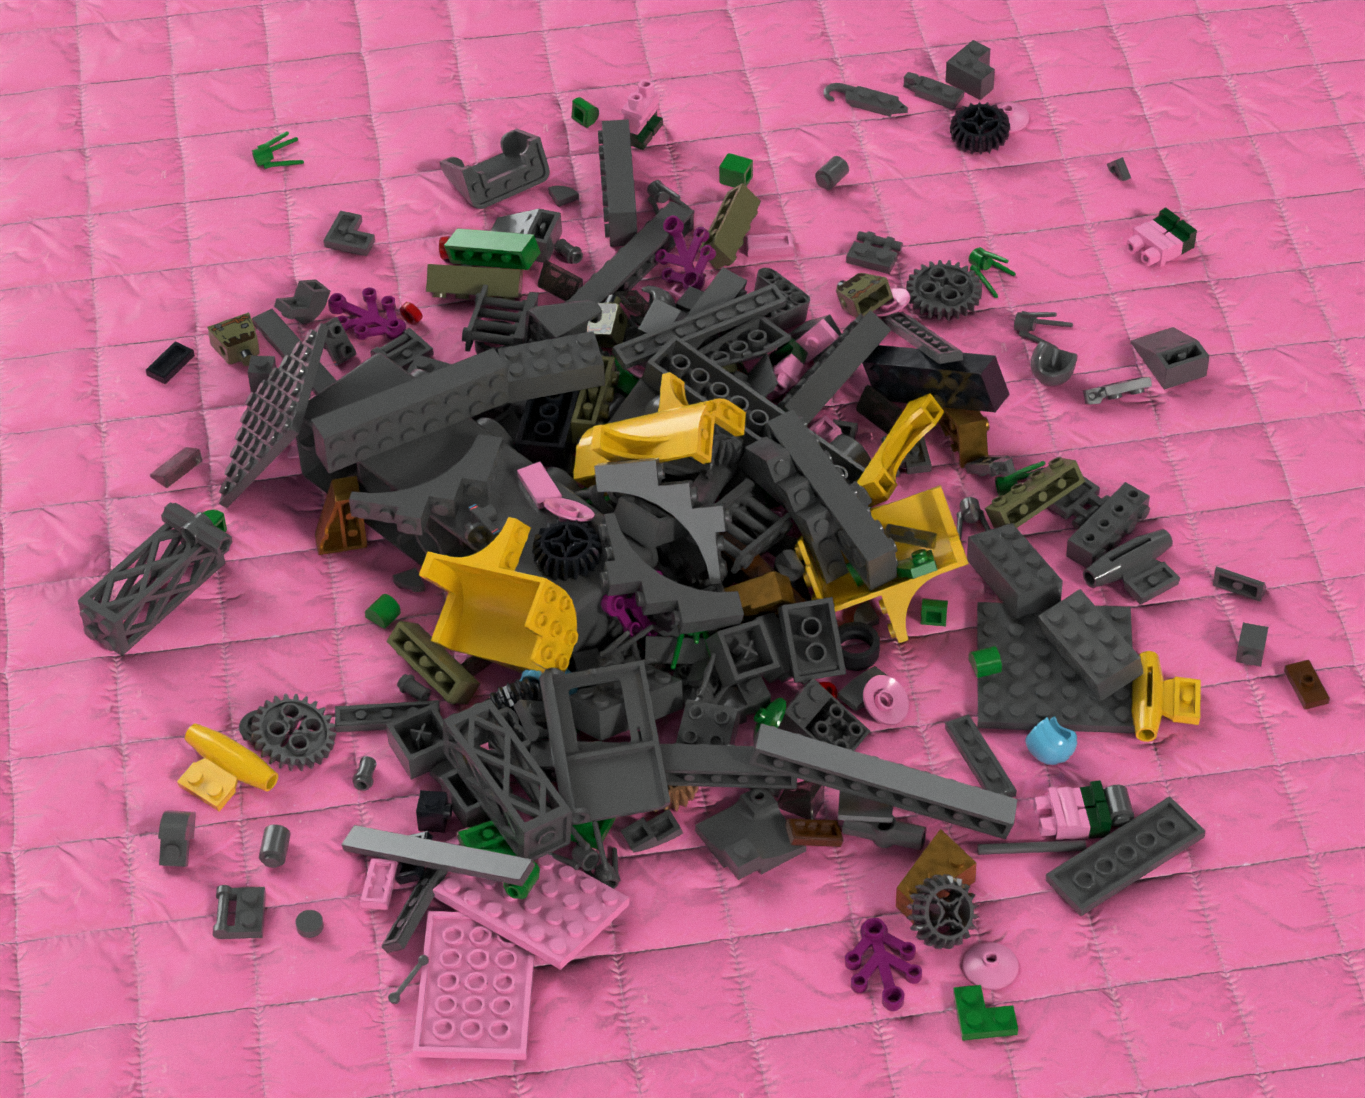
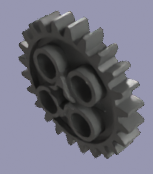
(944, 290)
(313, 744)

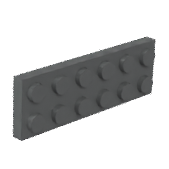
(1125, 856)

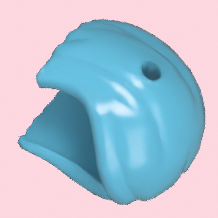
(1051, 742)

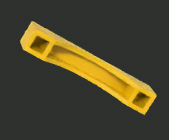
(911, 426)

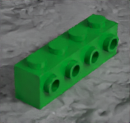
(492, 249)

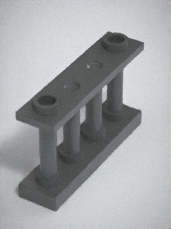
(517, 330)
(734, 500)

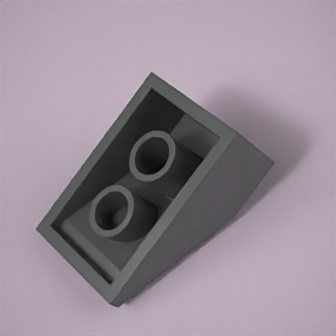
(812, 639)

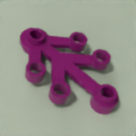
(686, 255)
(391, 328)
(616, 606)
(882, 960)

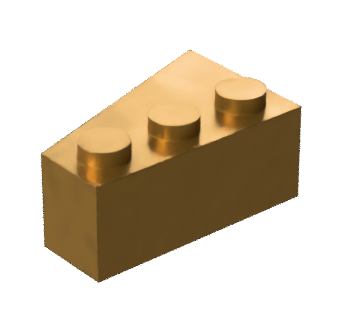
(967, 431)
(336, 527)
(763, 595)
(939, 858)

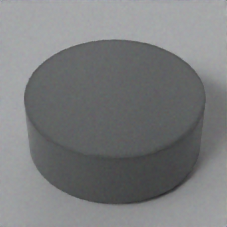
(309, 923)

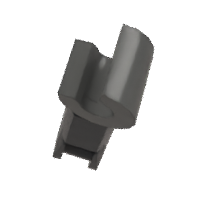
(795, 571)

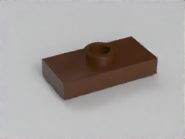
(1306, 684)
(814, 832)

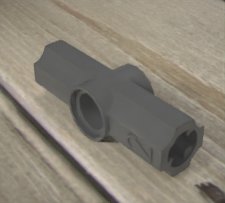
(196, 528)
(887, 834)

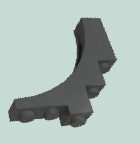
(795, 492)
(440, 496)
(678, 498)
(689, 608)

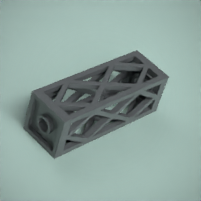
(105, 619)
(482, 724)

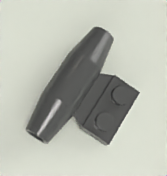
(1136, 566)

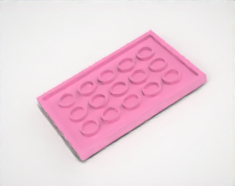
(553, 920)
(472, 992)

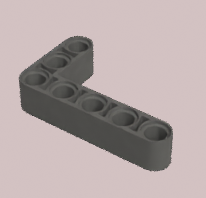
(796, 306)

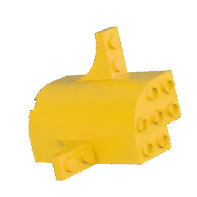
(670, 433)
(920, 511)
(499, 611)

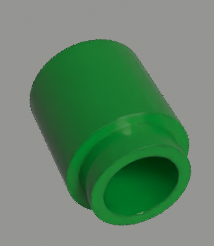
(521, 892)

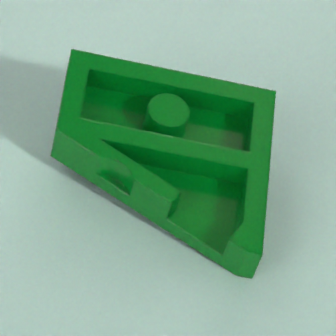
(919, 564)
(486, 838)

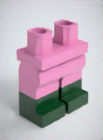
(642, 114)
(1162, 238)
(787, 365)
(1074, 812)

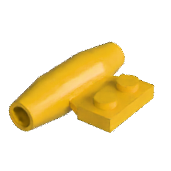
(1154, 697)
(223, 764)

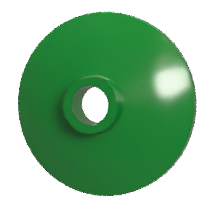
(771, 715)

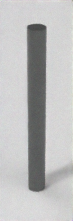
(1031, 847)

